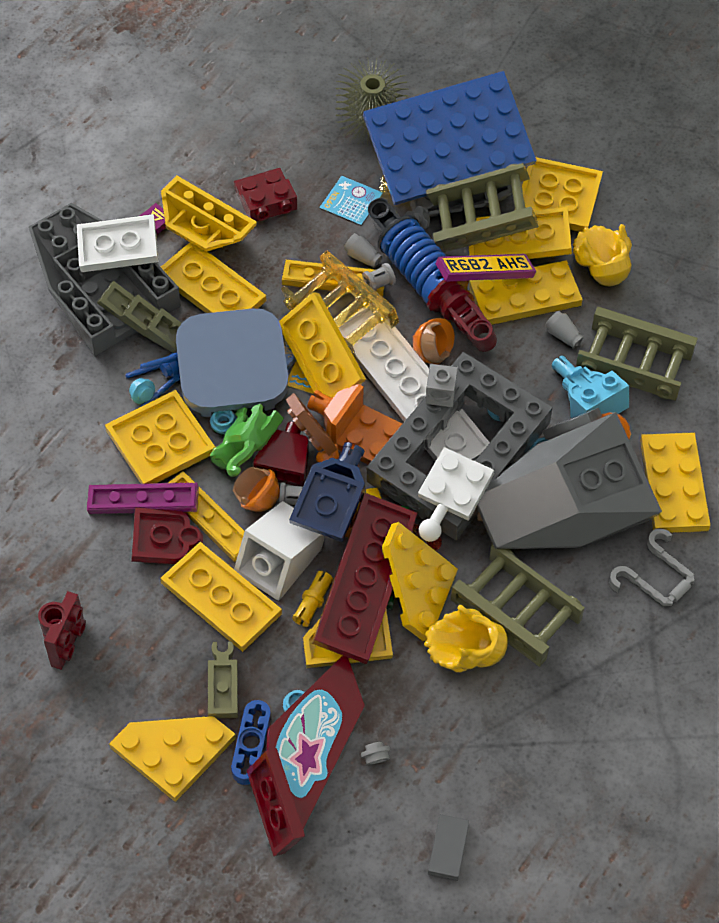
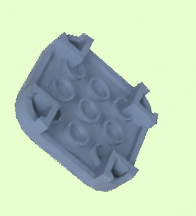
(231, 361)

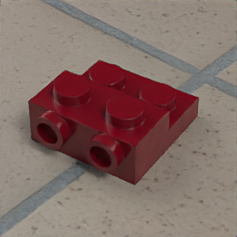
(266, 195)

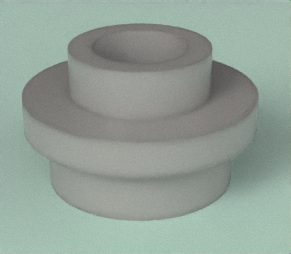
(376, 753)

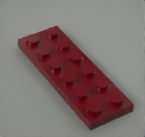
(361, 582)

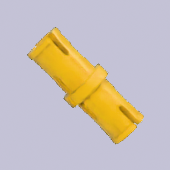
(312, 598)

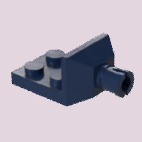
(331, 494)

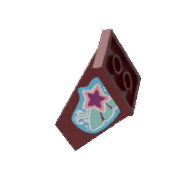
(303, 753)

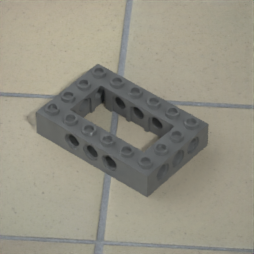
(525, 419)

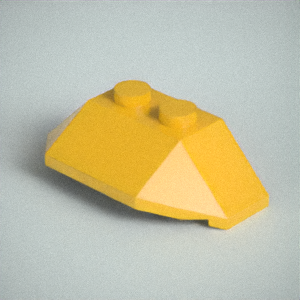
(202, 217)

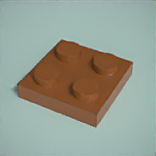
(307, 423)

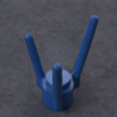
(169, 367)

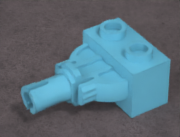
(592, 389)

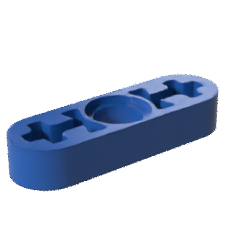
(246, 730)

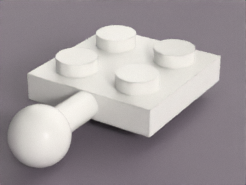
(453, 486)

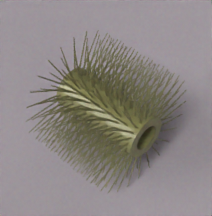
(369, 95)

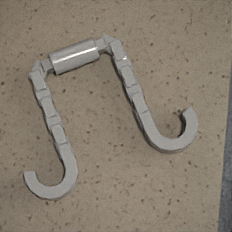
(657, 550)

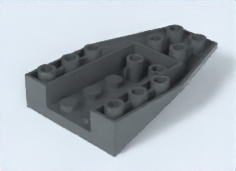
(79, 291)
(570, 491)

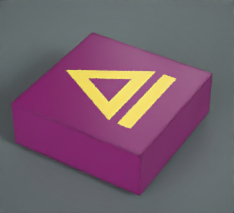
(158, 213)

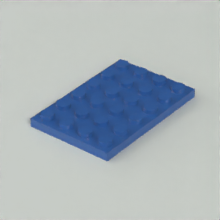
(448, 136)

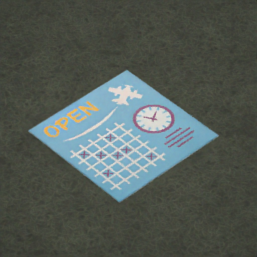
(350, 200)

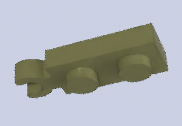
(223, 683)

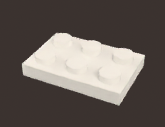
(117, 243)

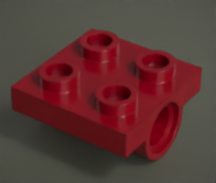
(60, 628)

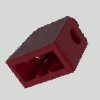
(285, 455)

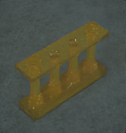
(348, 283)

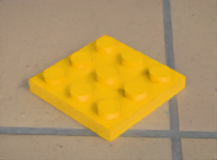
(563, 185)
(160, 438)

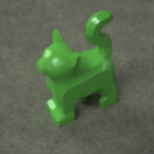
(245, 438)

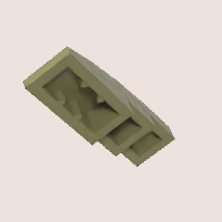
(141, 316)

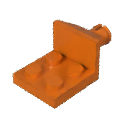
(353, 422)

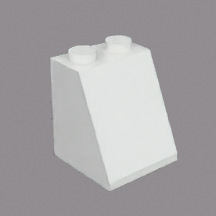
(276, 551)

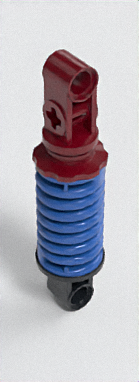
(415, 258)

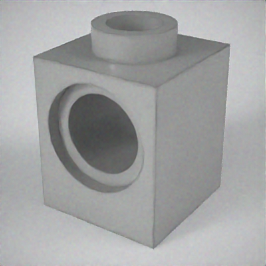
(441, 385)

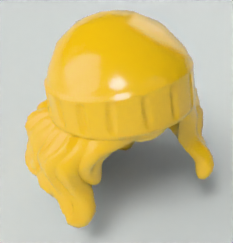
(604, 253)
(466, 640)

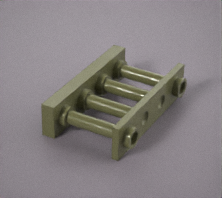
(497, 224)
(643, 333)
(530, 645)

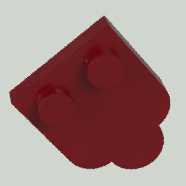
(162, 536)

